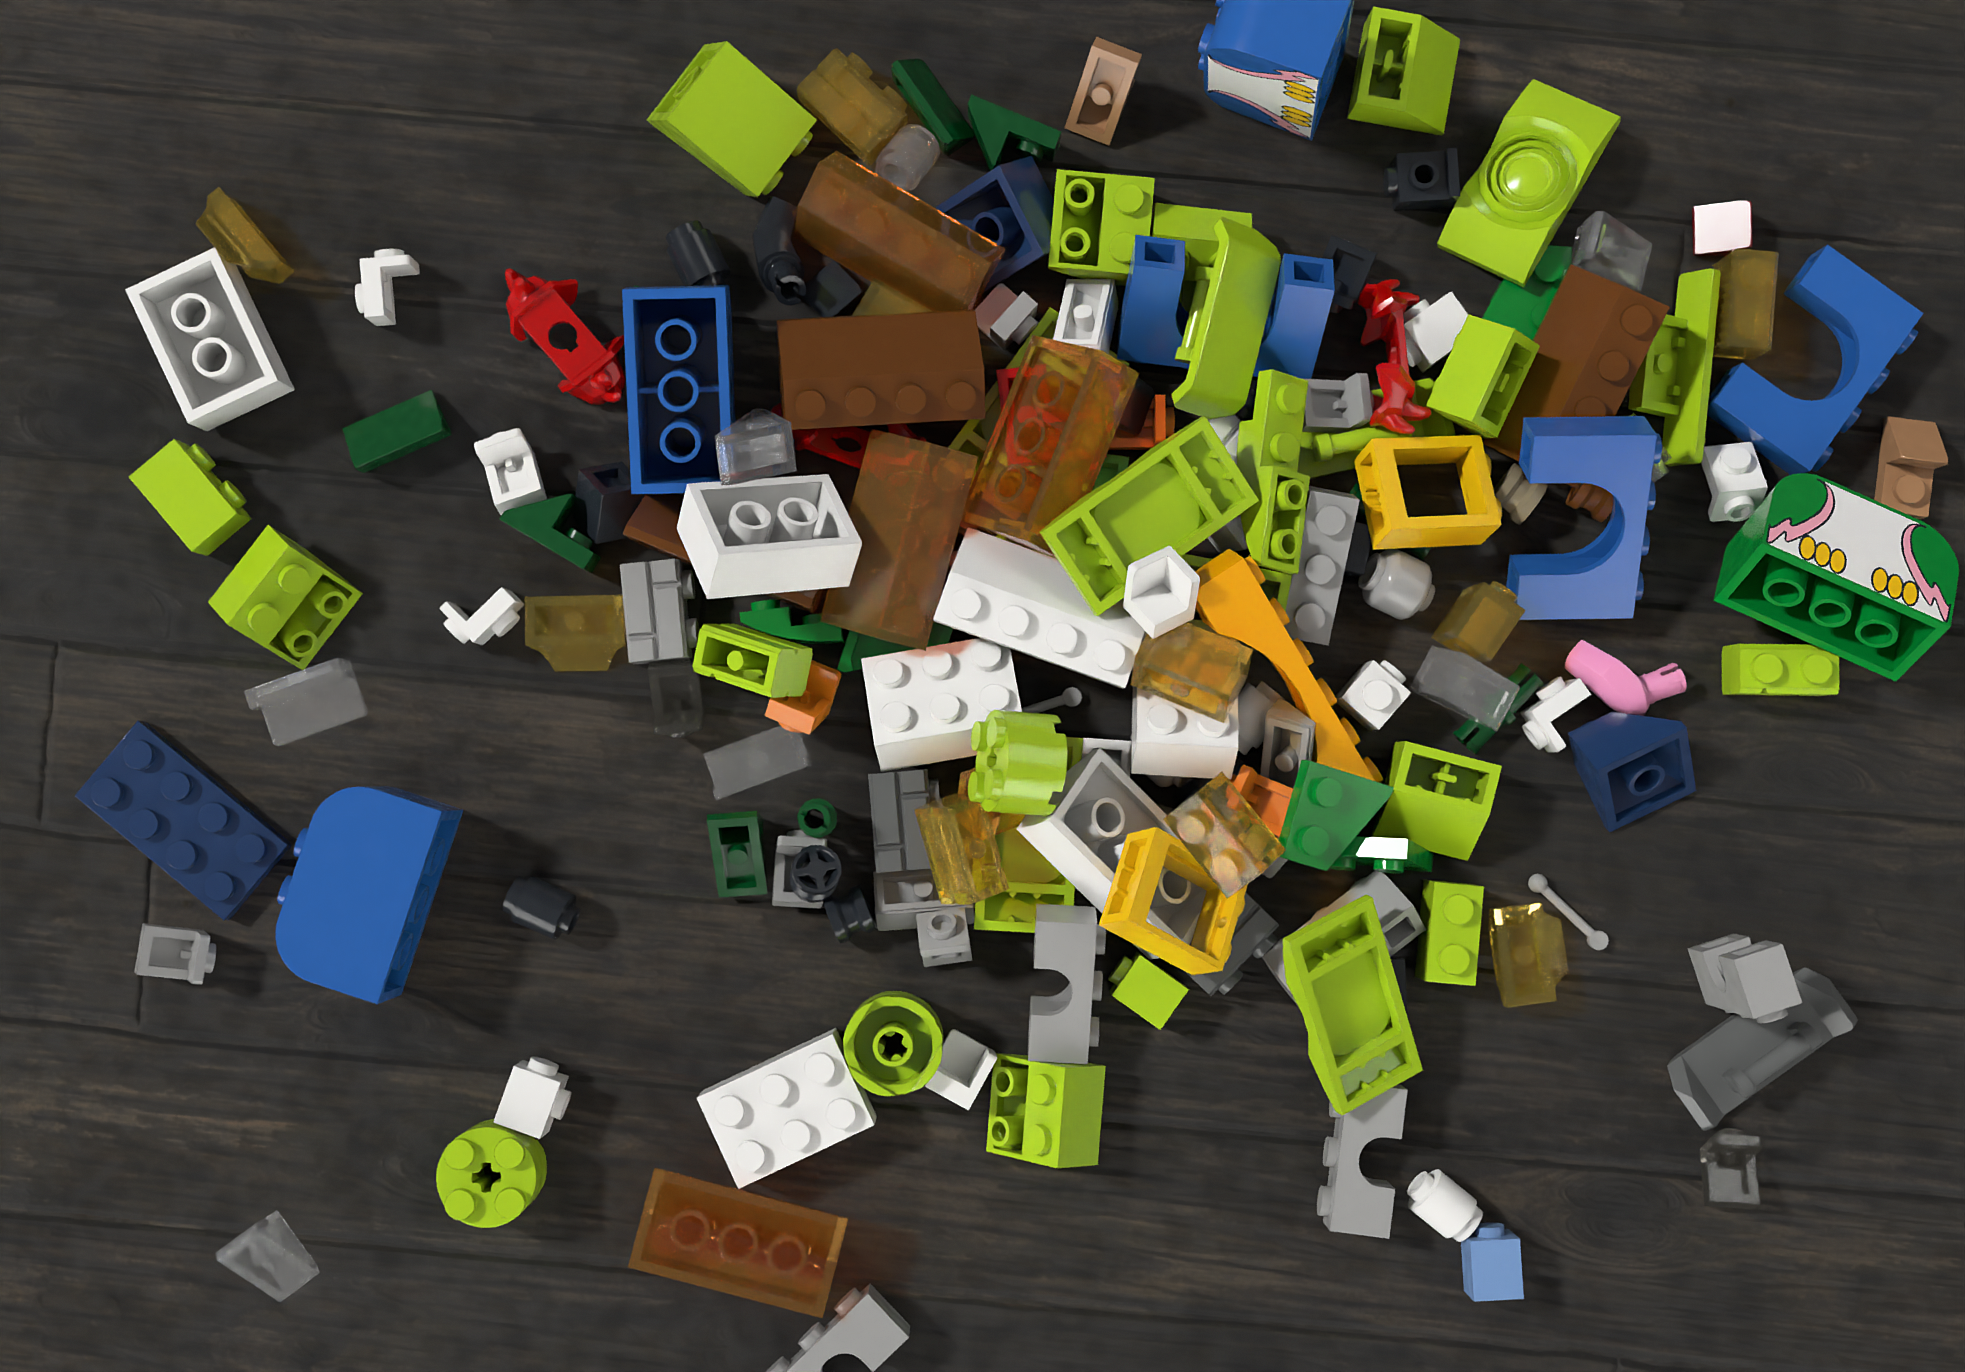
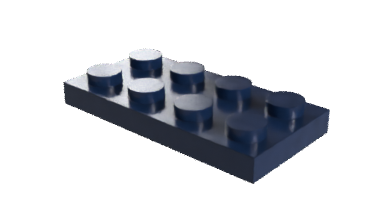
(183, 820)

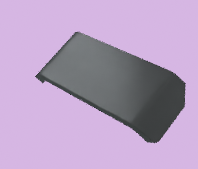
(1748, 1055)

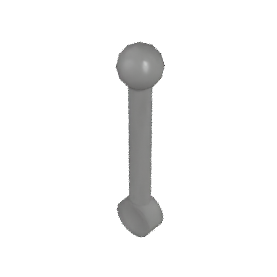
(1070, 697)
(1595, 938)

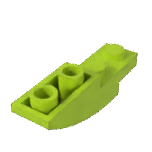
(1269, 462)

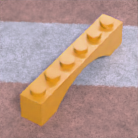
(1238, 608)

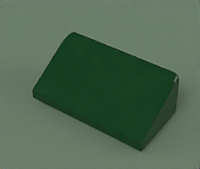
(931, 104)
(396, 432)

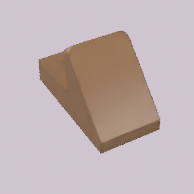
(1103, 91)
(1907, 465)

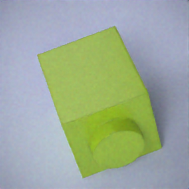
(1146, 989)

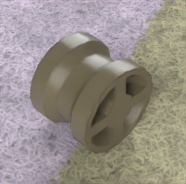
(1517, 494)

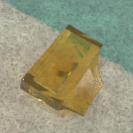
(240, 239)
(576, 630)
(1526, 953)

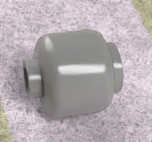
(1397, 583)

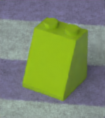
(733, 119)

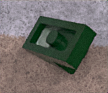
(998, 127)
(544, 522)
(738, 853)

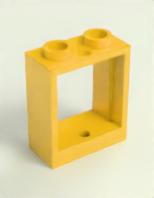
(1384, 498)
(1133, 893)

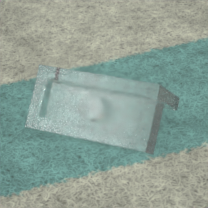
(309, 701)
(756, 761)

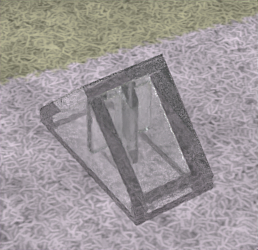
(1611, 250)
(755, 448)
(1465, 686)
(270, 1257)

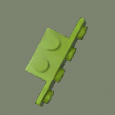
(1678, 368)

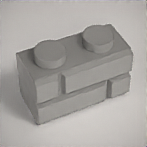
(658, 610)

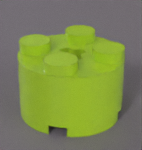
(1017, 762)
(902, 1070)
(471, 1193)

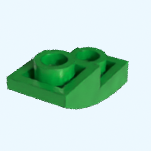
(776, 621)

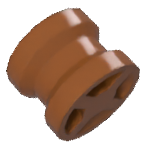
(1592, 498)

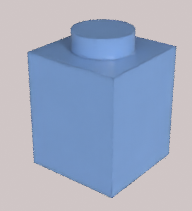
(1492, 1264)

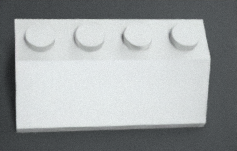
(1035, 609)
(1089, 833)

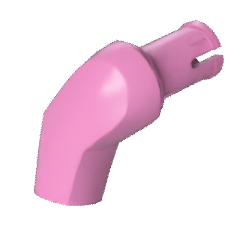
(1618, 684)

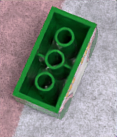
(1842, 574)

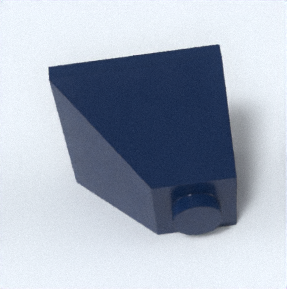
(1011, 210)
(1632, 765)

